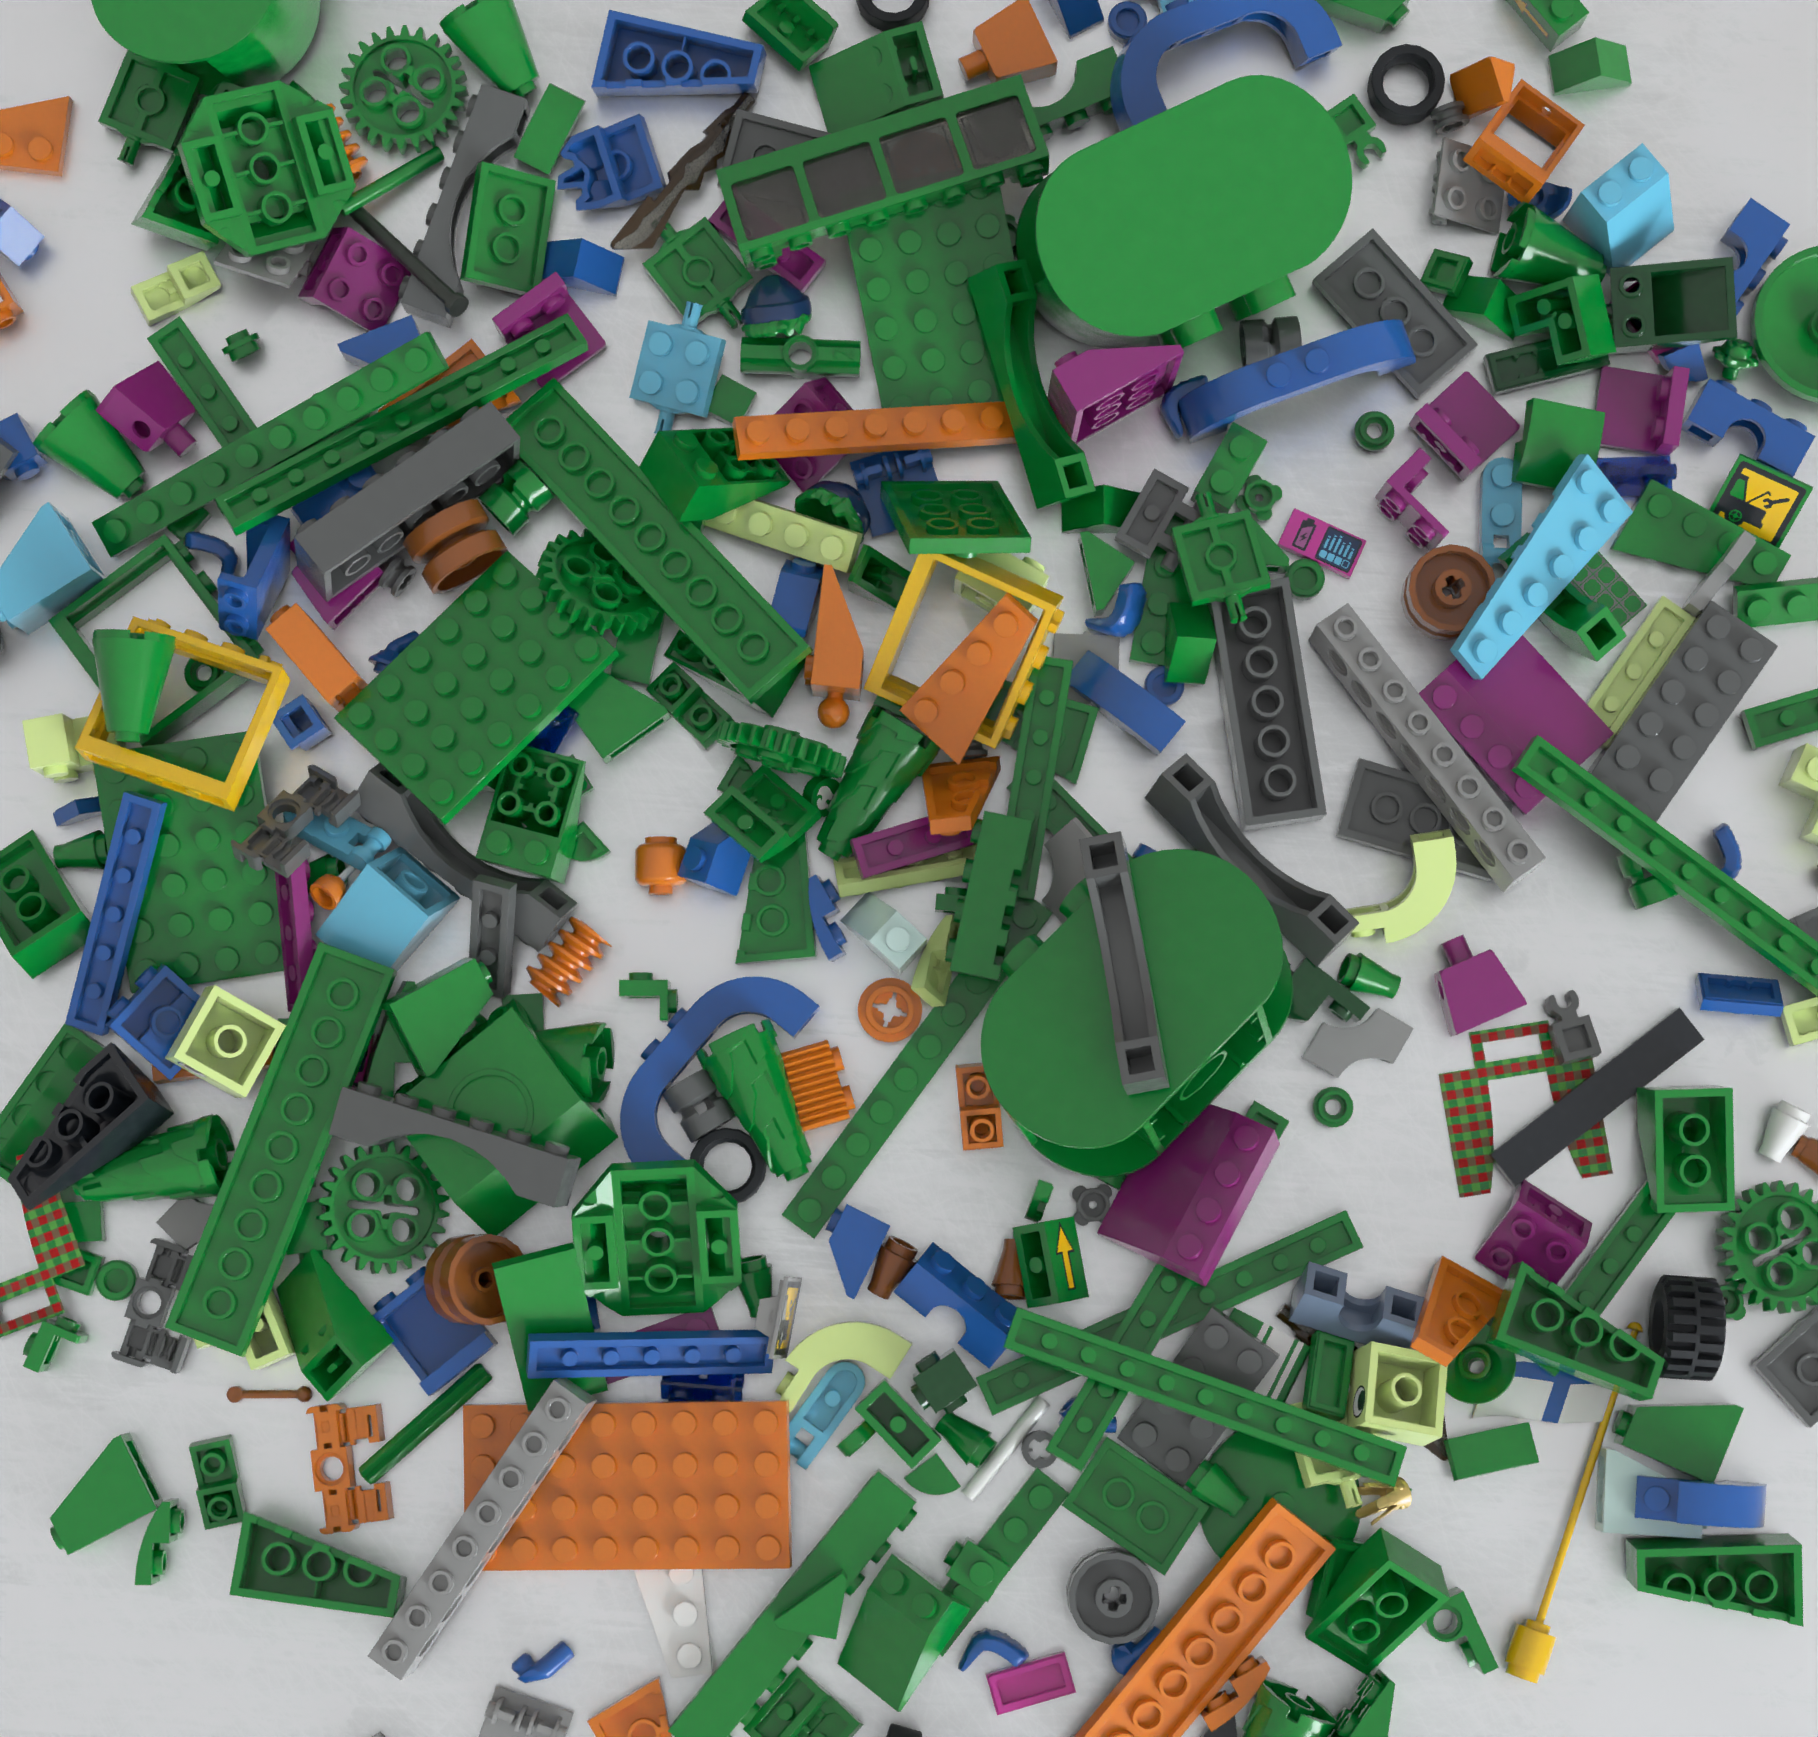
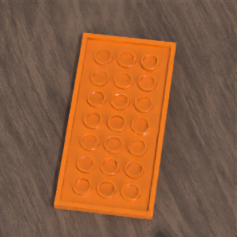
(647, 1487)

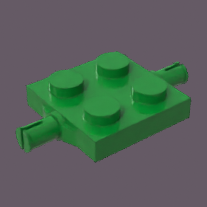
(149, 104)
(699, 269)
(1220, 557)

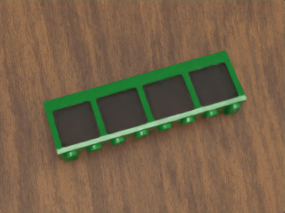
(883, 170)

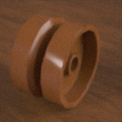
(454, 546)
(1448, 568)
(463, 1281)

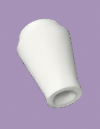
(1784, 1129)

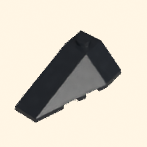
(100, 1120)

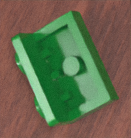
(792, 28)

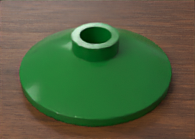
(1482, 1386)

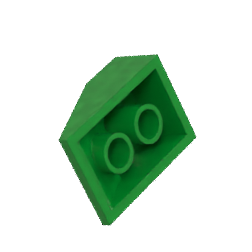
(38, 907)
(1688, 1147)
(1378, 1602)
(900, 1631)

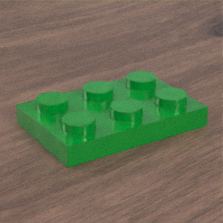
(507, 229)
(1135, 1505)

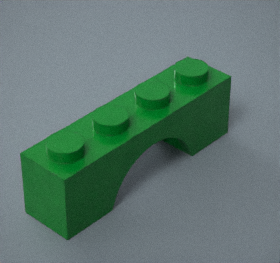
(1086, 97)

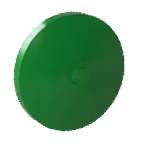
(1787, 324)
(1270, 1471)

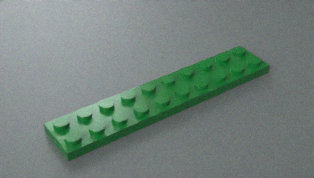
(663, 556)
(280, 1150)

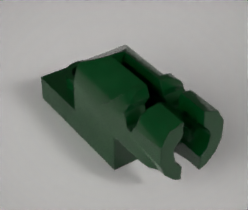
(1313, 986)

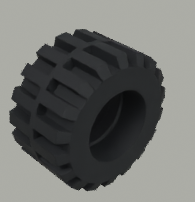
(1688, 1326)

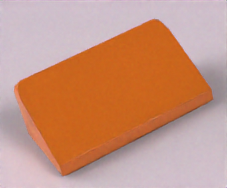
(1483, 85)

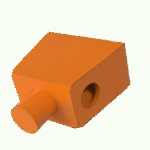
(1010, 46)

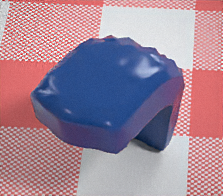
(1550, 199)
(1170, 401)
(214, 546)
(1126, 614)
(1729, 850)
(995, 1642)

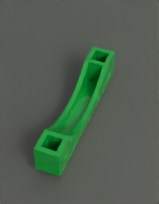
(1006, 311)

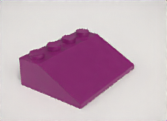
(1108, 385)
(1509, 707)
(1193, 1194)

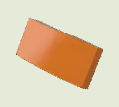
(978, 1109)
(1245, 1682)

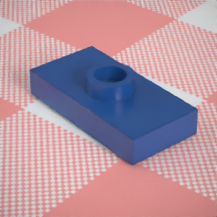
(1739, 994)

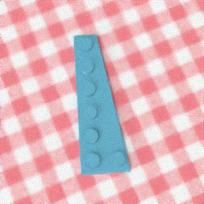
(1563, 541)

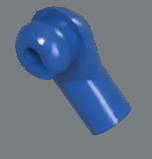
(545, 1667)

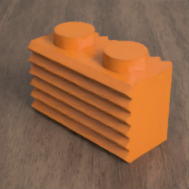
(817, 1085)

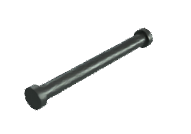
(454, 302)

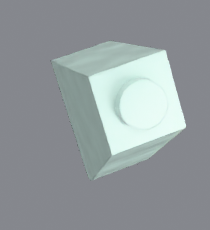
(885, 932)
(1617, 1500)

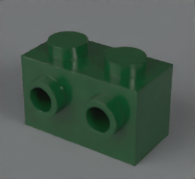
(942, 1382)

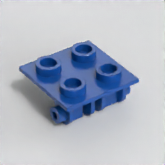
(889, 466)

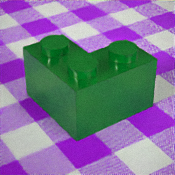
(1573, 315)

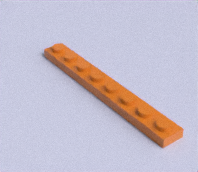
(872, 430)

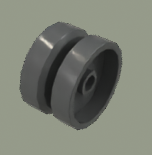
(1118, 1619)

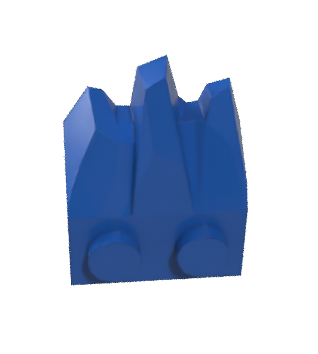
(612, 165)

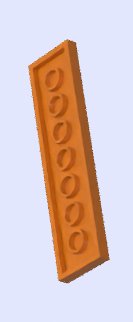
(1214, 1629)

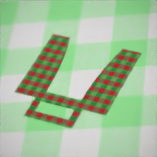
(1470, 1112)
(55, 1254)

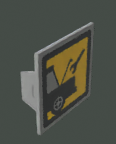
(777, 1317)

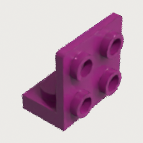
(355, 279)
(540, 306)
(812, 396)
(1642, 409)
(1464, 425)
(1398, 503)
(1538, 1233)

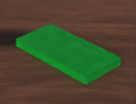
(544, 1296)

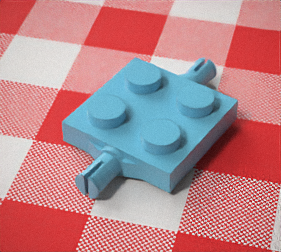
(678, 368)

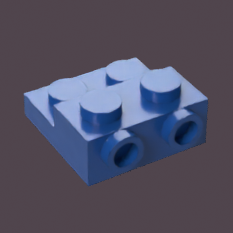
(154, 1016)

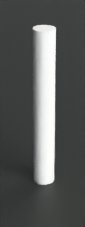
(1005, 1448)

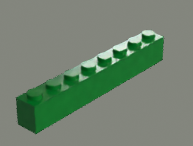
(764, 1649)

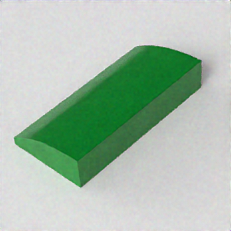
(47, 1084)

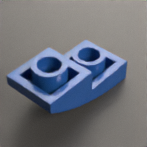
(823, 906)

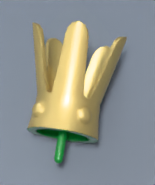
(1390, 1498)

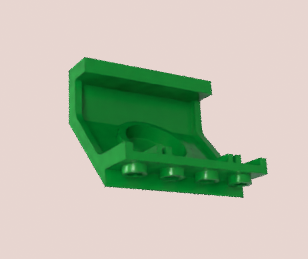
(514, 1082)

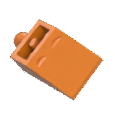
(838, 655)

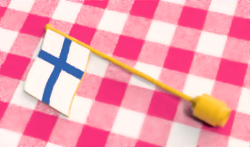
(1554, 1400)

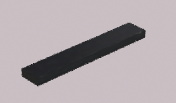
(1596, 1097)

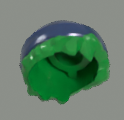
(775, 308)
(835, 504)

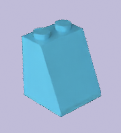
(1624, 209)
(45, 571)
(388, 910)

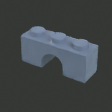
(1324, 1305)

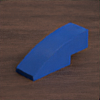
(1125, 702)

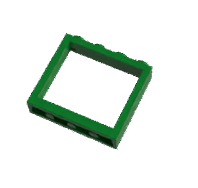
(117, 585)

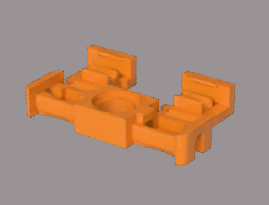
(339, 1502)

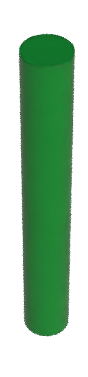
(392, 180)

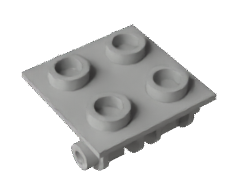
(1463, 192)
(275, 267)
(522, 1716)

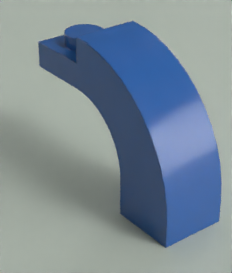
(1701, 1502)

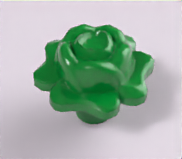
(1735, 356)

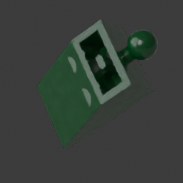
(1675, 304)

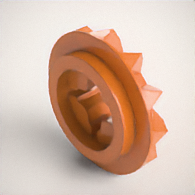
(880, 993)

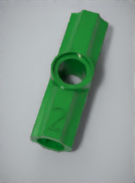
(827, 356)

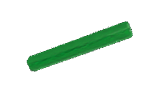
(425, 1423)

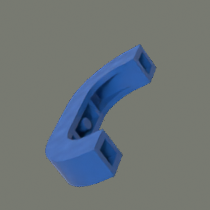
(1134, 87)
(1363, 349)
(690, 1033)

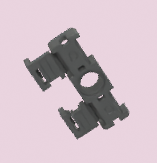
(316, 795)
(141, 1337)

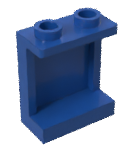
(248, 600)
(426, 1340)

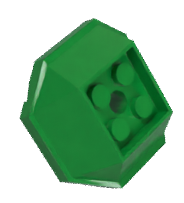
(296, 144)
(649, 1273)

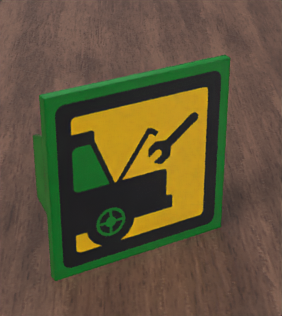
(1760, 499)

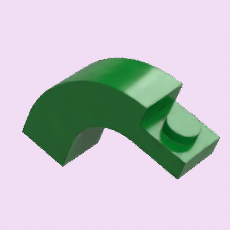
(1577, 620)

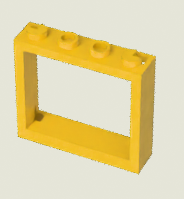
(228, 657)
(900, 691)

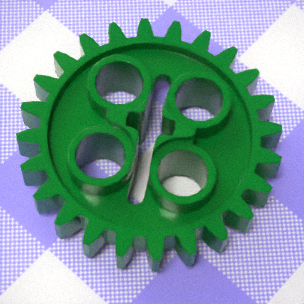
(424, 61)
(593, 586)
(781, 749)
(1762, 1214)
(379, 1244)

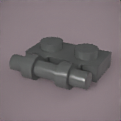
(1151, 515)

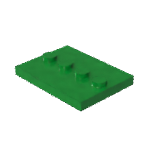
(954, 517)

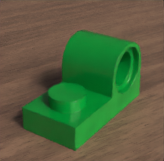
(1465, 1625)

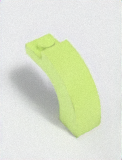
(1422, 898)
(844, 1340)

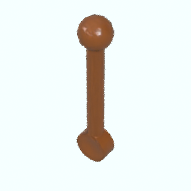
(236, 1394)

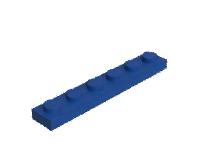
(116, 912)
(647, 1353)

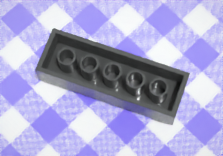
(376, 520)
(1682, 710)
(1267, 711)

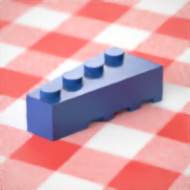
(668, 59)

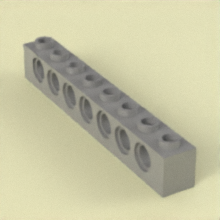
(1426, 748)
(482, 1528)

